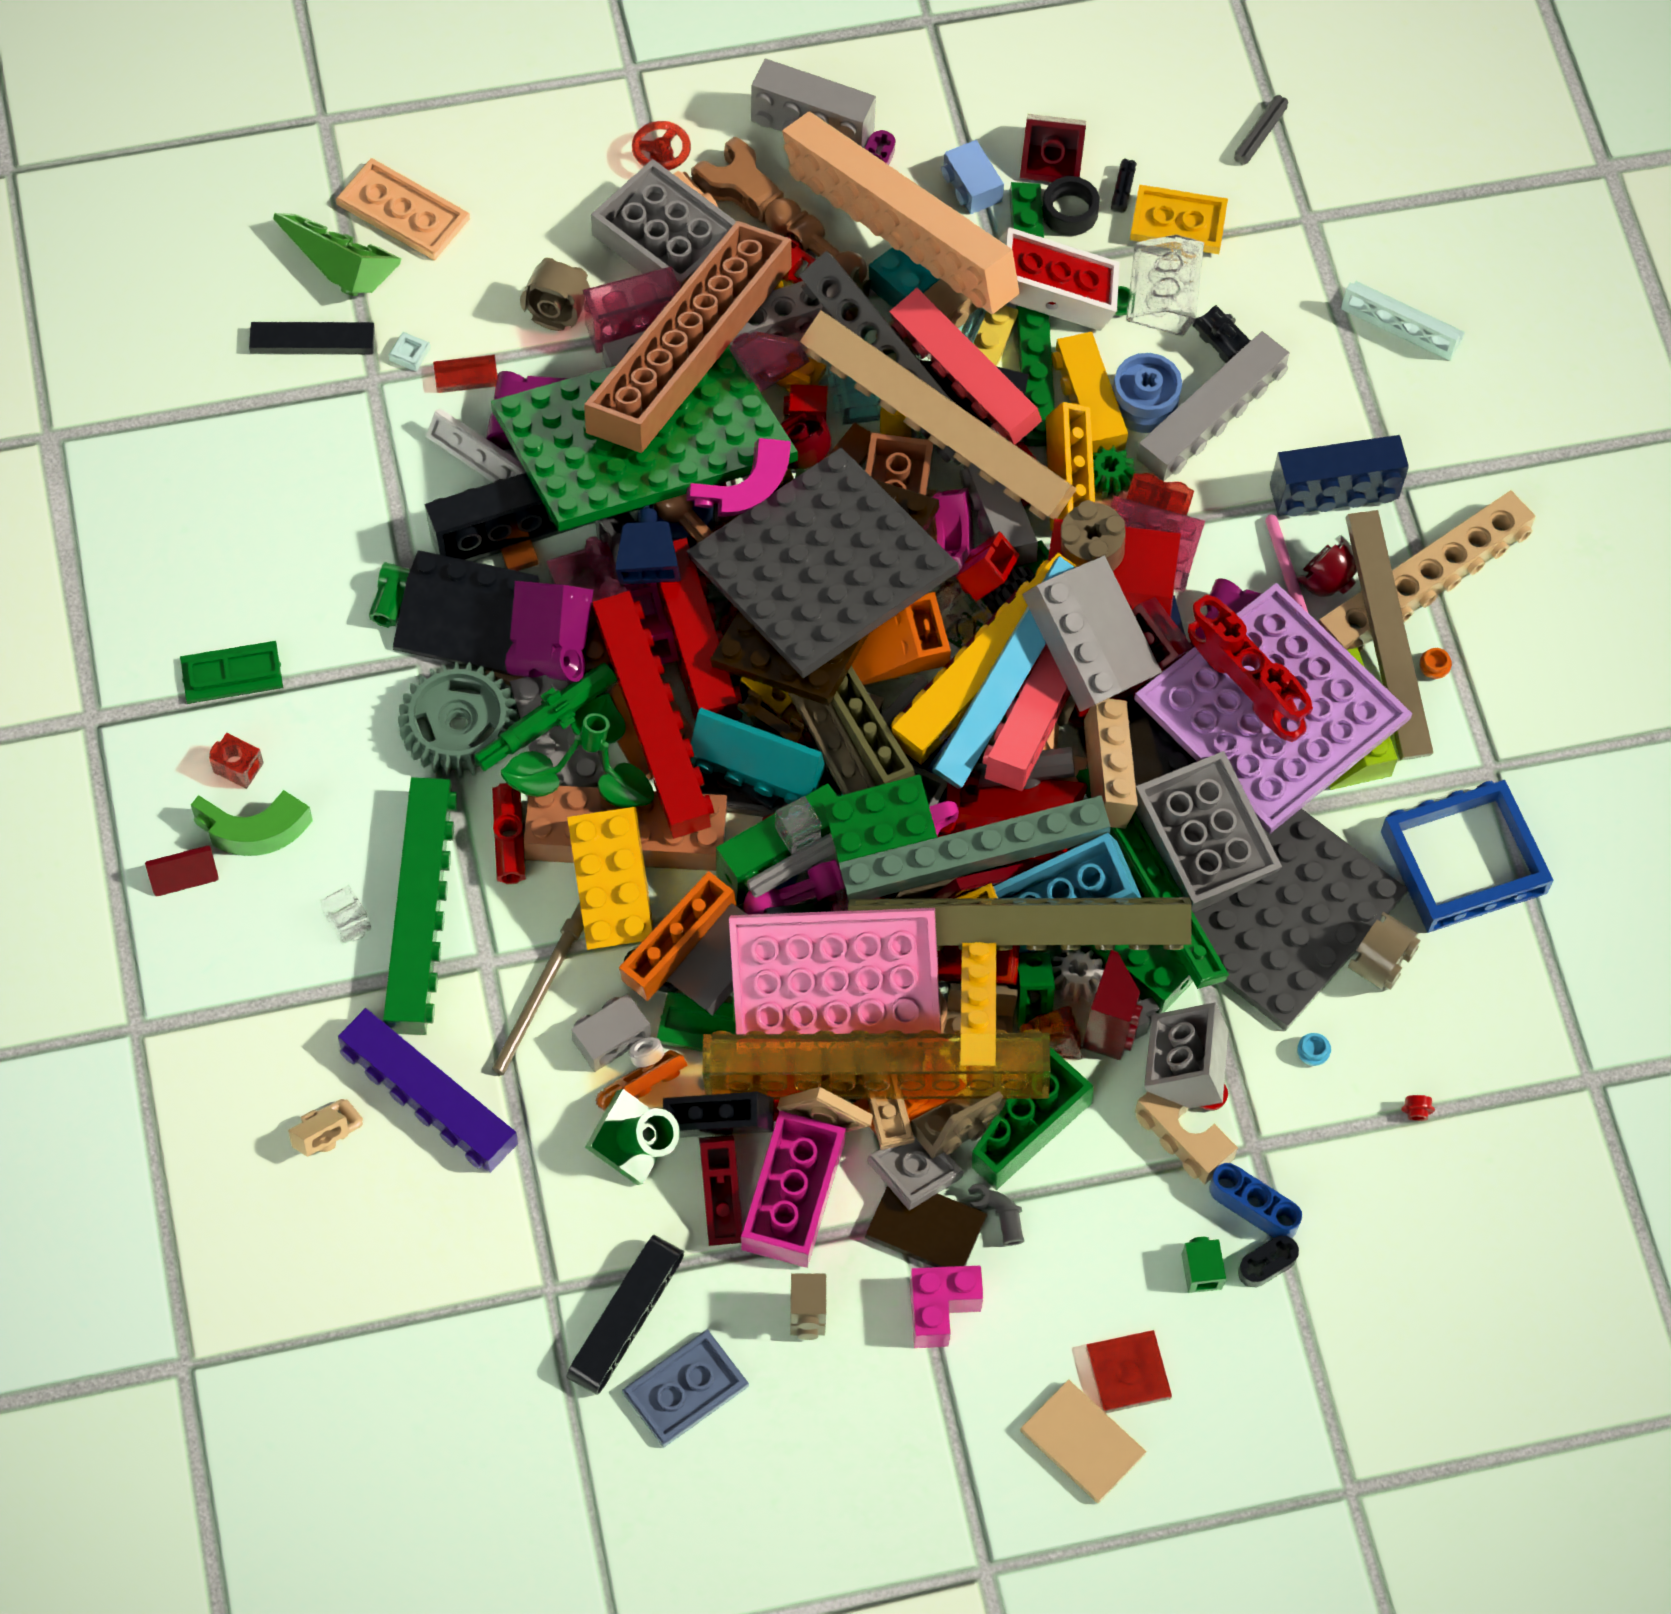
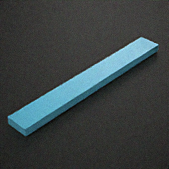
(994, 695)

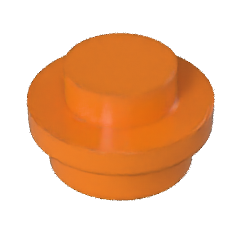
(1435, 663)

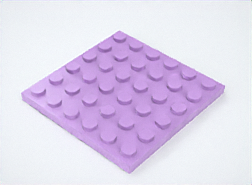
(1214, 715)

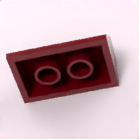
(1113, 1012)

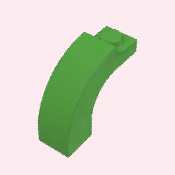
(254, 834)

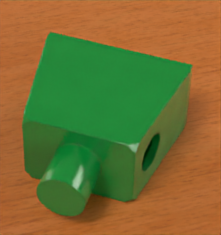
(1037, 975)

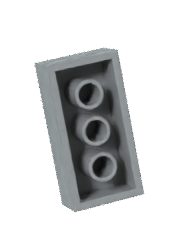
(786, 94)

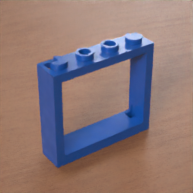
(1476, 904)

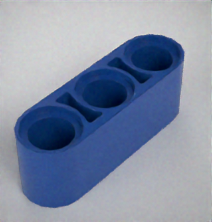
(1248, 1186)

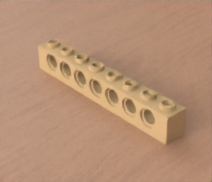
(1505, 513)

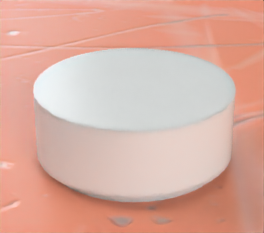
(646, 1052)

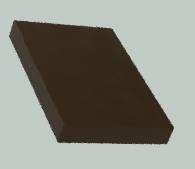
(933, 1232)

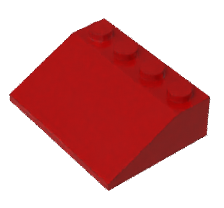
(1147, 564)
(1004, 803)

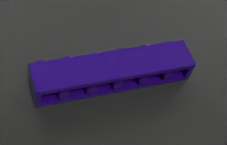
(427, 1090)

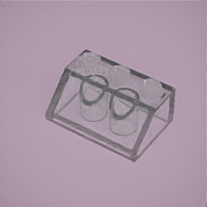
(1165, 283)

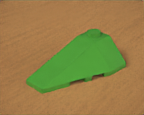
(343, 262)

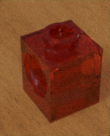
(239, 772)

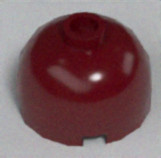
(809, 437)
(1330, 570)

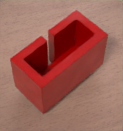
(987, 566)

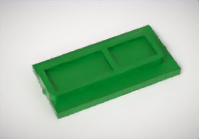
(231, 672)
(686, 1022)

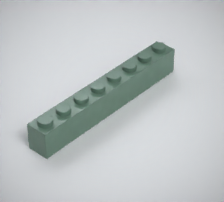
(975, 849)

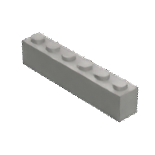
(1213, 406)

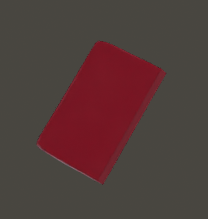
(182, 871)

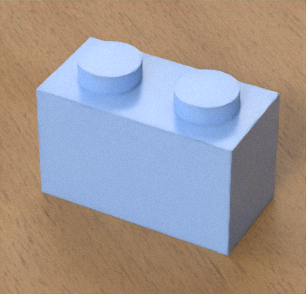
(972, 177)

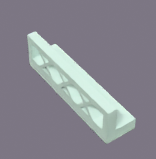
(1402, 320)

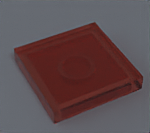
(1128, 1371)

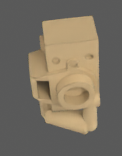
(325, 1127)

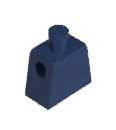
(647, 551)

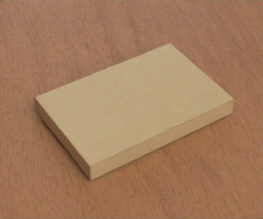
(1083, 1441)

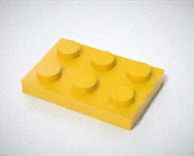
(1172, 212)

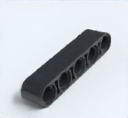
(625, 1314)

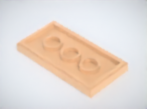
(403, 209)

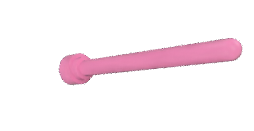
(1284, 560)

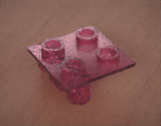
(588, 569)

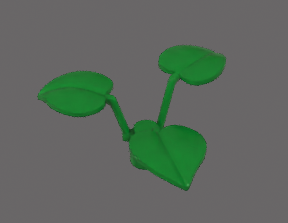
(595, 728)

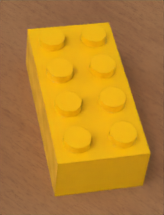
(611, 877)

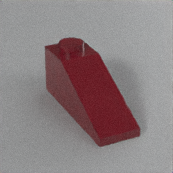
(720, 1189)

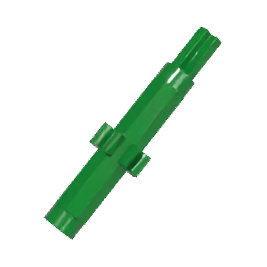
(555, 709)

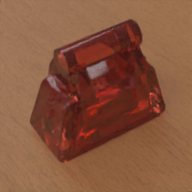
(1063, 1031)

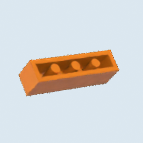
(676, 936)

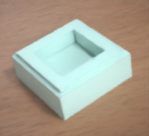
(409, 351)

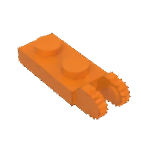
(639, 1081)

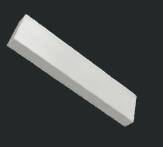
(472, 447)

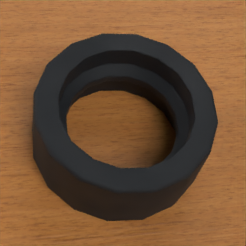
(1070, 187)

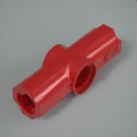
(508, 850)

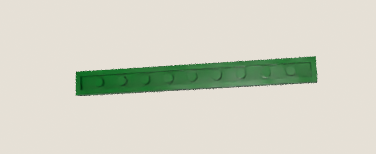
(1033, 326)

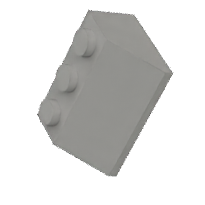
(1187, 1056)

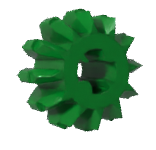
(1112, 471)

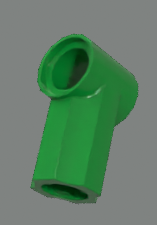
(390, 594)

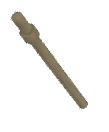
(570, 931)

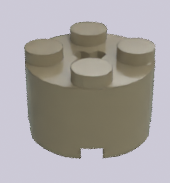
(555, 294)
(1093, 532)
(1384, 951)

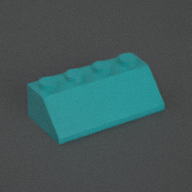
(755, 757)

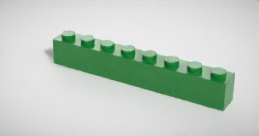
(418, 906)

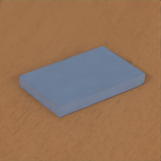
(685, 1388)

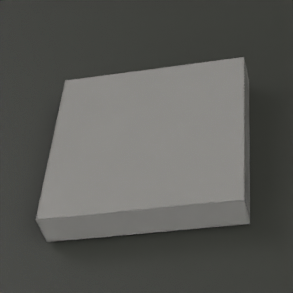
(913, 1172)

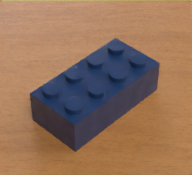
(1338, 475)

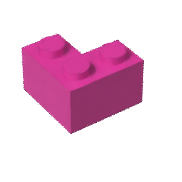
(936, 1294)

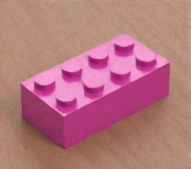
(793, 1189)

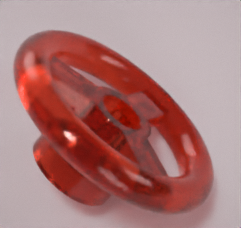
(661, 148)

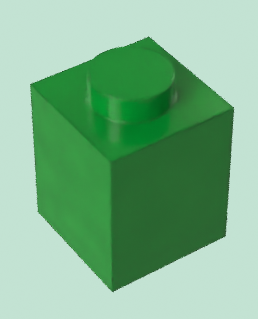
(1203, 1265)

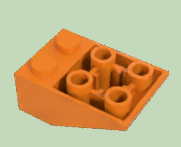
(905, 644)

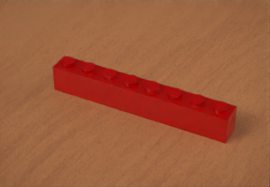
(652, 714)

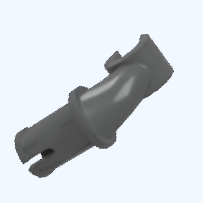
(1006, 1211)

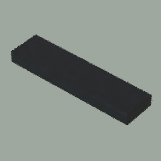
(312, 338)

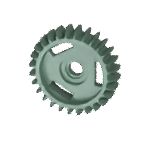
(440, 705)

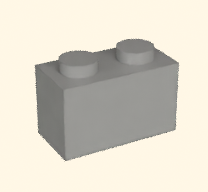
(610, 1031)

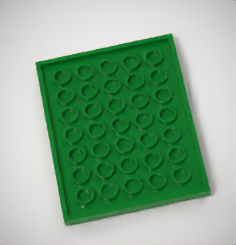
(593, 479)

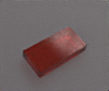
(465, 373)

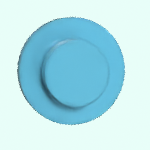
(1314, 1049)

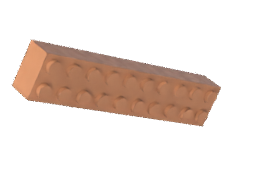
(687, 337)

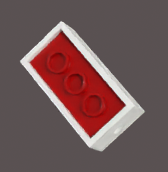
(1063, 280)

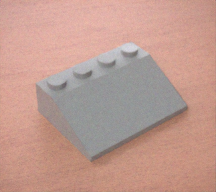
(660, 223)
(1091, 633)
(1206, 830)

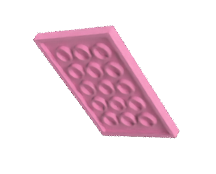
(836, 971)

